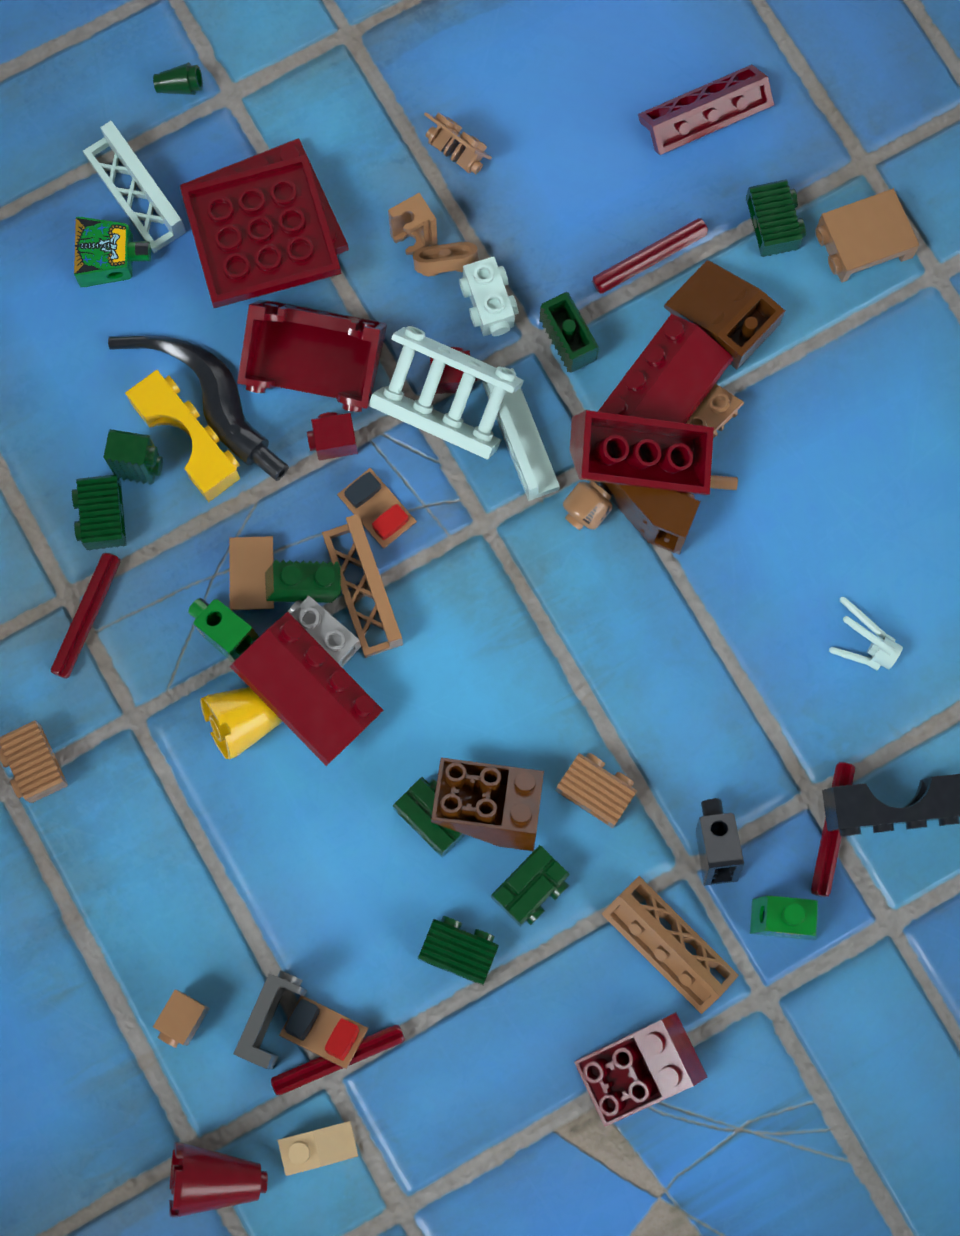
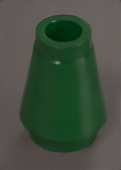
(179, 80)

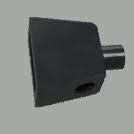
(720, 854)

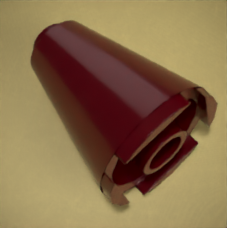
(211, 1180)

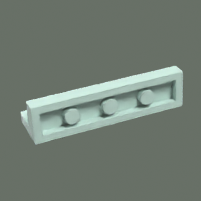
(141, 178)
(525, 444)

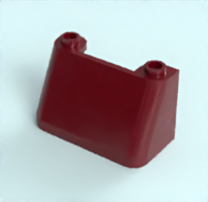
(311, 352)

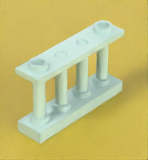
(421, 412)

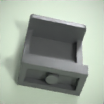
(261, 1017)

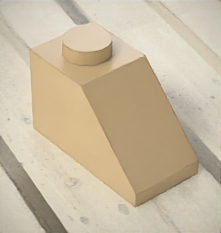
(317, 1148)

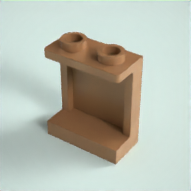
(866, 234)

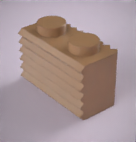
(31, 762)
(596, 789)

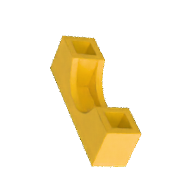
(158, 404)

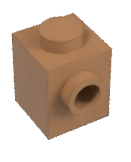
(180, 1019)

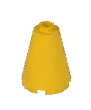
(237, 719)

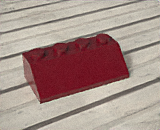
(670, 374)
(642, 452)
(306, 688)

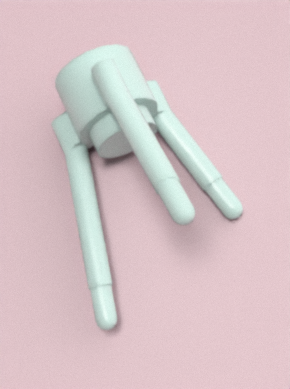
(883, 647)

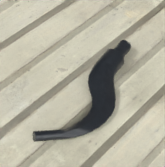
(220, 399)

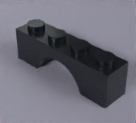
(855, 807)

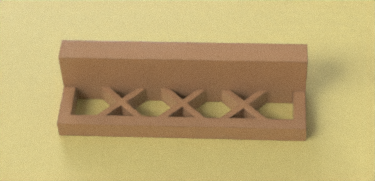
(372, 576)
(666, 947)

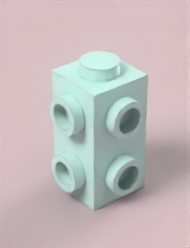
(491, 304)

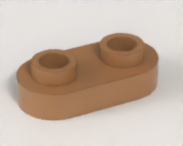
(444, 258)

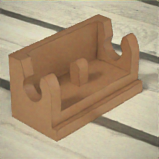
(413, 220)

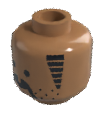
(587, 505)

